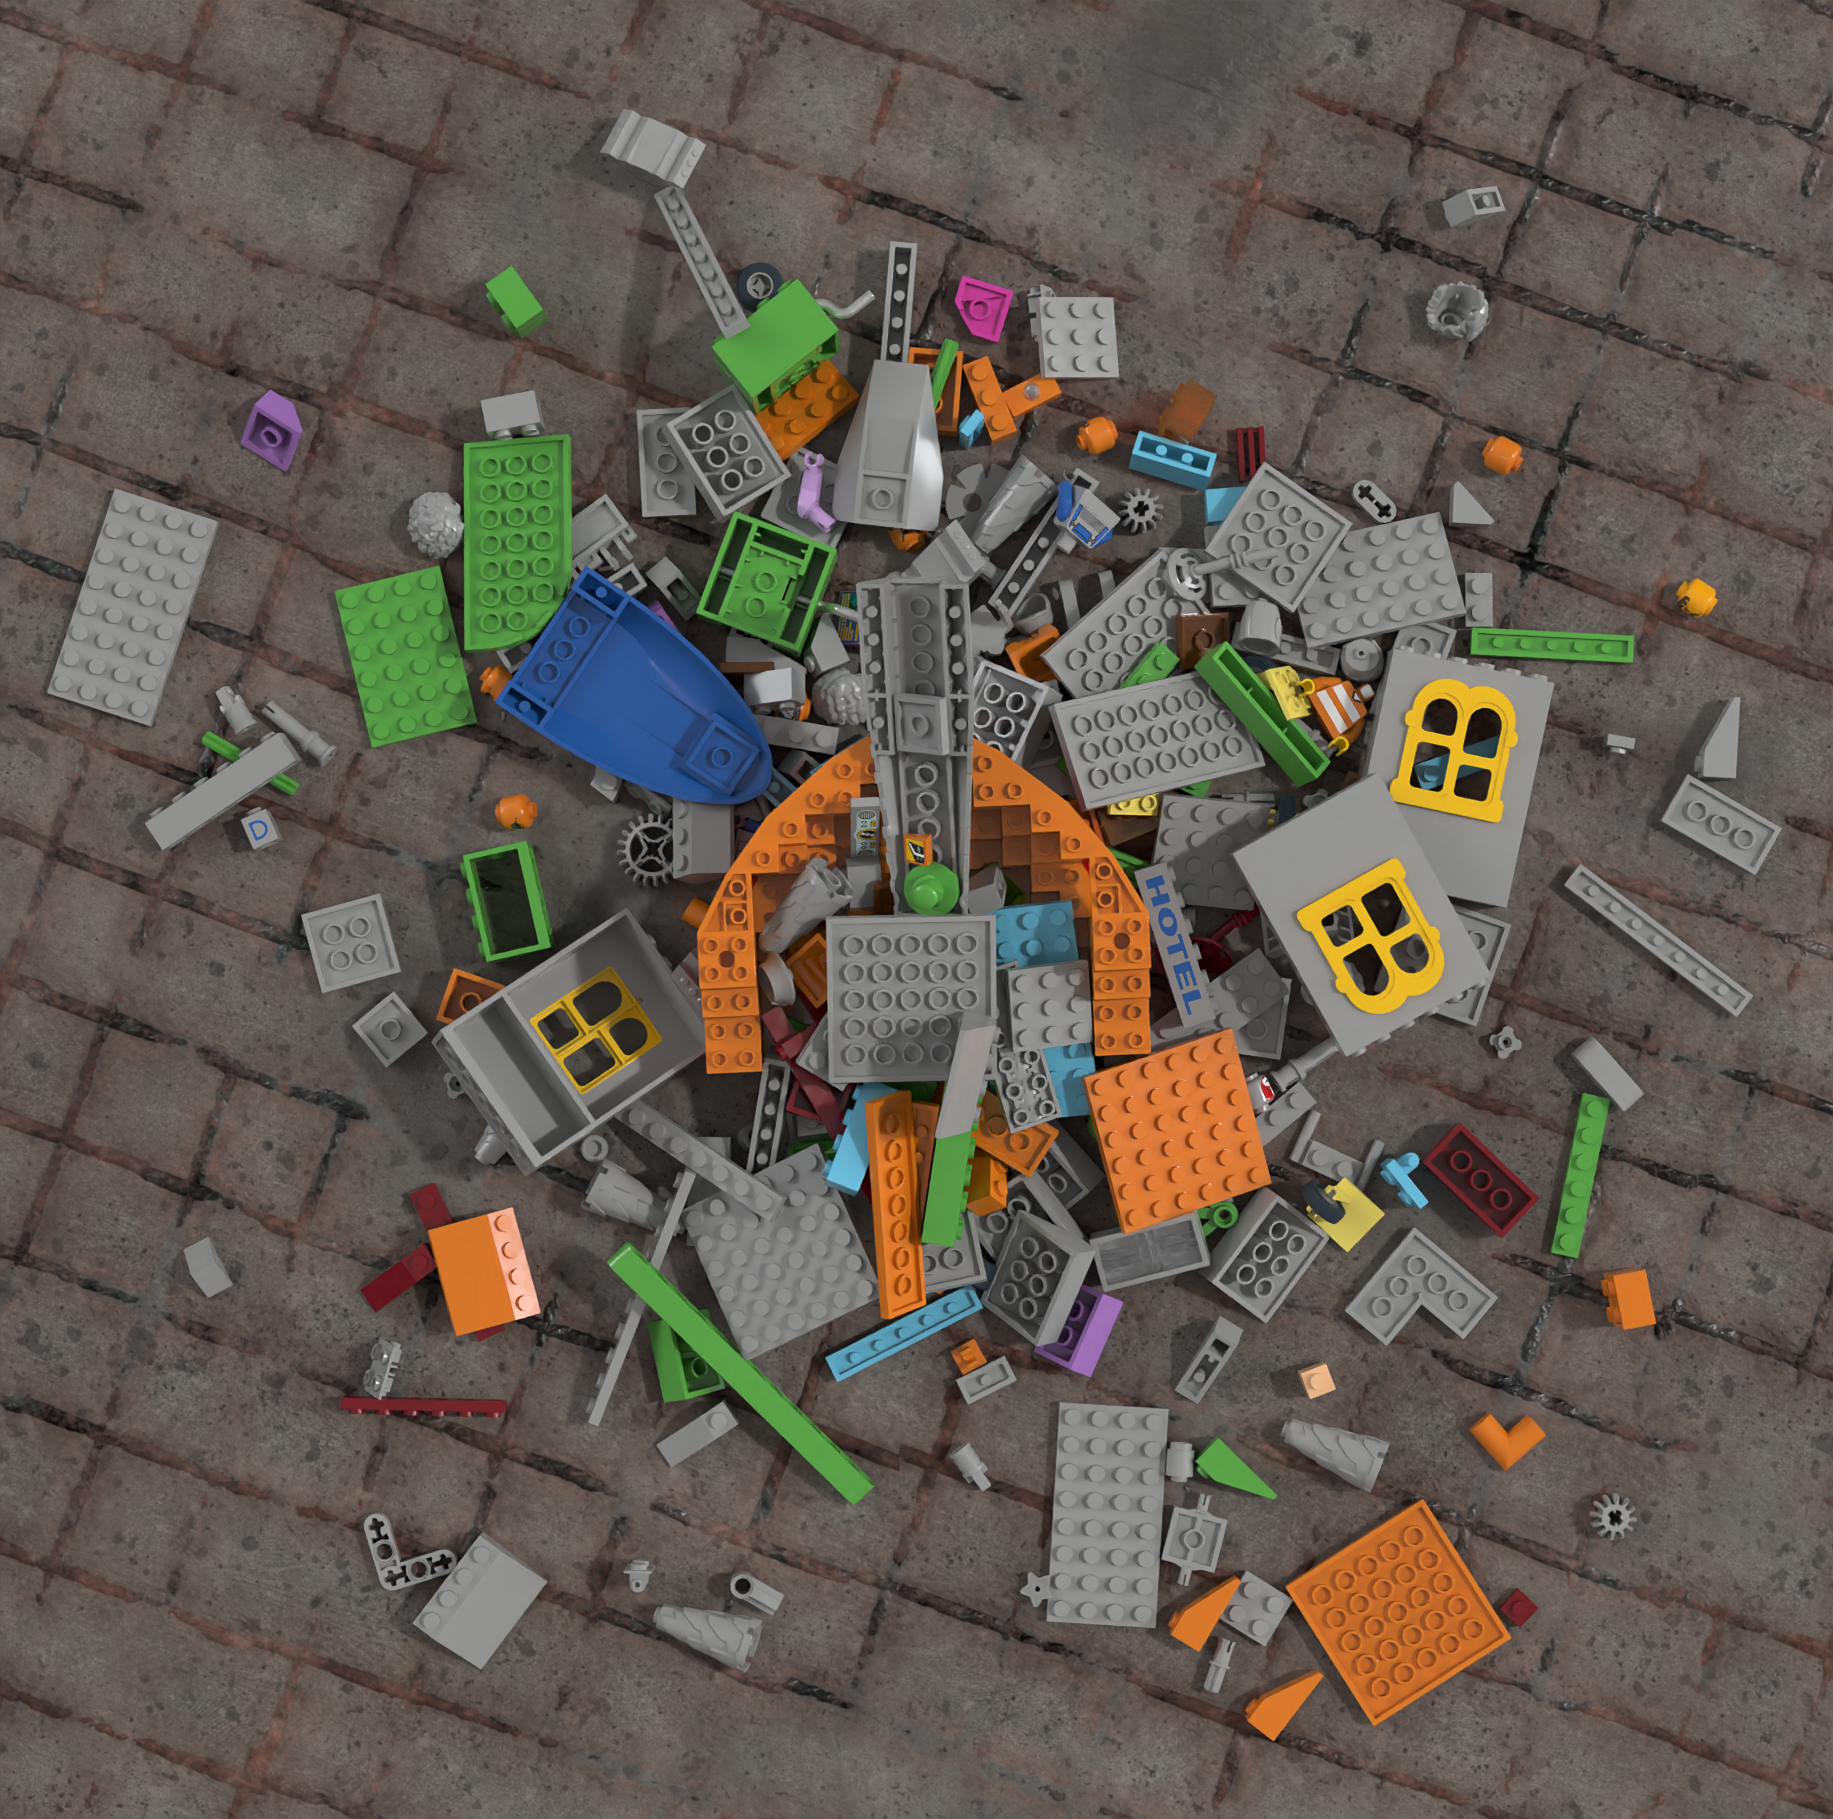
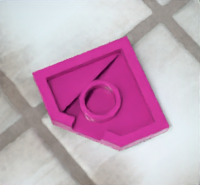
(983, 308)

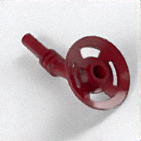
(1211, 949)

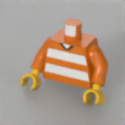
(1338, 708)

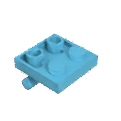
(1396, 1174)

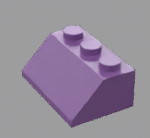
(1084, 1331)

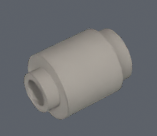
(1180, 1461)

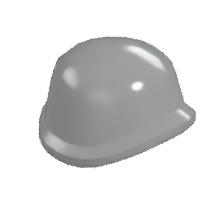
(1032, 614)

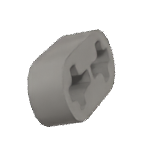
(1378, 497)

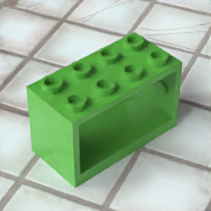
(535, 896)

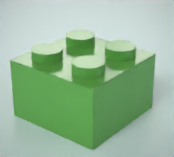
(514, 299)

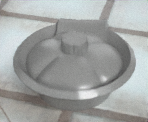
(776, 980)

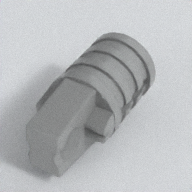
(235, 711)
(970, 1465)

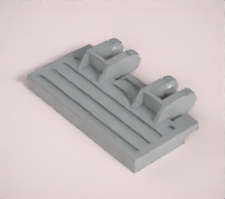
(599, 530)

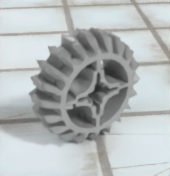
(643, 858)

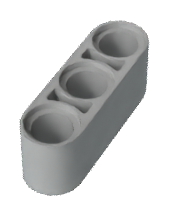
(1607, 1074)

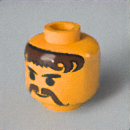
(1696, 598)

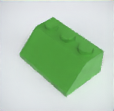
(679, 1367)

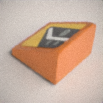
(918, 848)

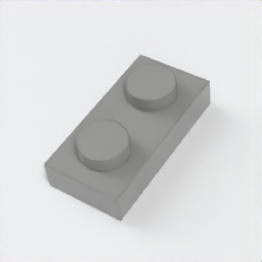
(1478, 600)
(986, 1379)

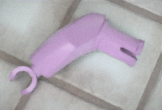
(809, 495)

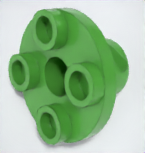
(931, 889)

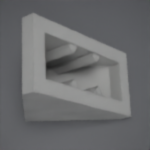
(1465, 510)
(207, 1267)

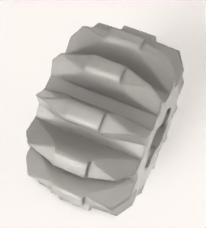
(1149, 515)
(1622, 1513)

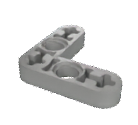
(395, 1563)

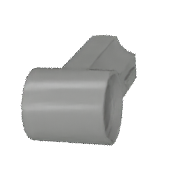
(758, 1593)

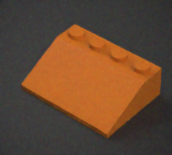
(483, 1271)

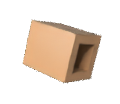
(1316, 1380)

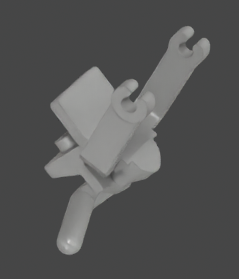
(989, 634)

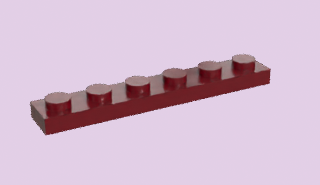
(434, 1215)
(436, 1406)

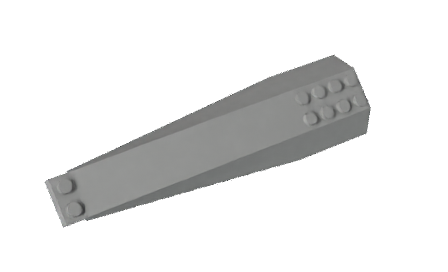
(921, 644)

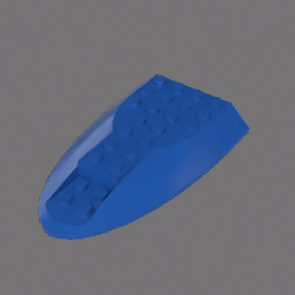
(638, 700)

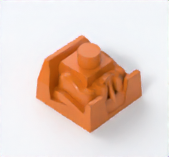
(1026, 654)
(810, 969)

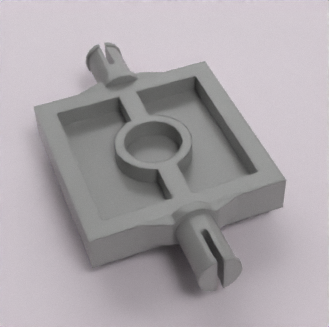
(1194, 1539)

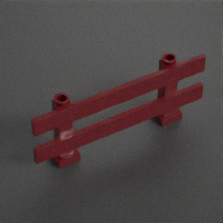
(788, 1049)

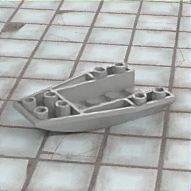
(892, 453)

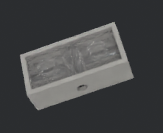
(1150, 1252)

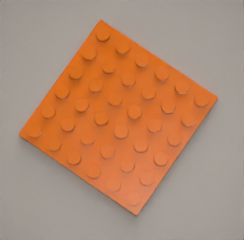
(1176, 1130)
(1398, 1612)

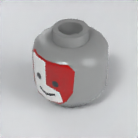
(1259, 1092)

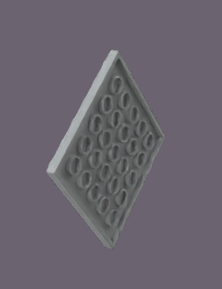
(903, 992)
(787, 1272)

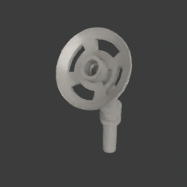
(1199, 568)

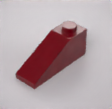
(400, 1277)

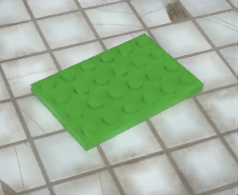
(406, 657)

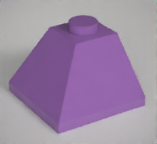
(273, 430)

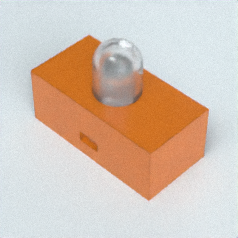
(1030, 395)

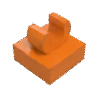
(968, 1356)

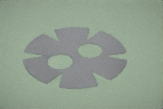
(974, 482)

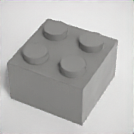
(513, 416)

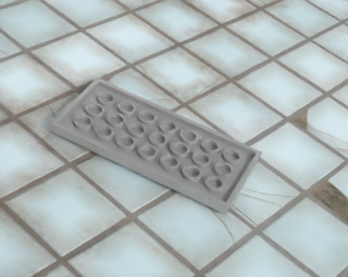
(133, 607)
(1151, 740)
(1107, 1514)

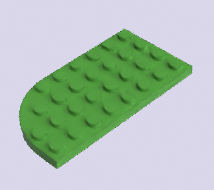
(515, 538)

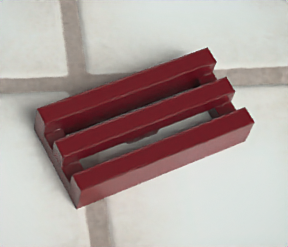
(1240, 450)

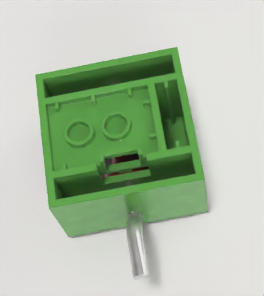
(782, 344)
(752, 587)

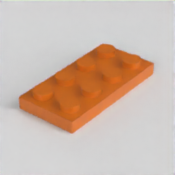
(807, 409)

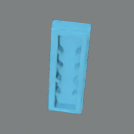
(970, 429)

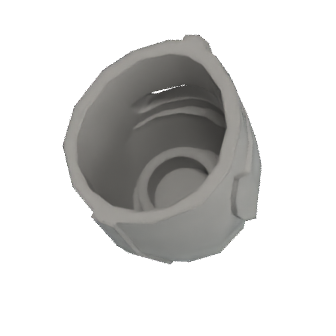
(1262, 622)
(1361, 660)

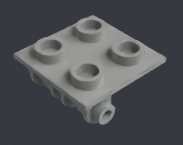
(376, 1379)

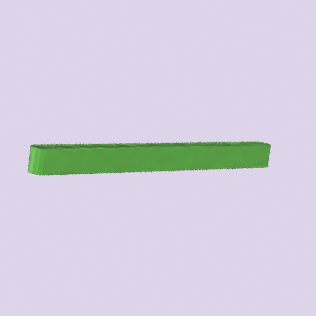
(740, 1374)

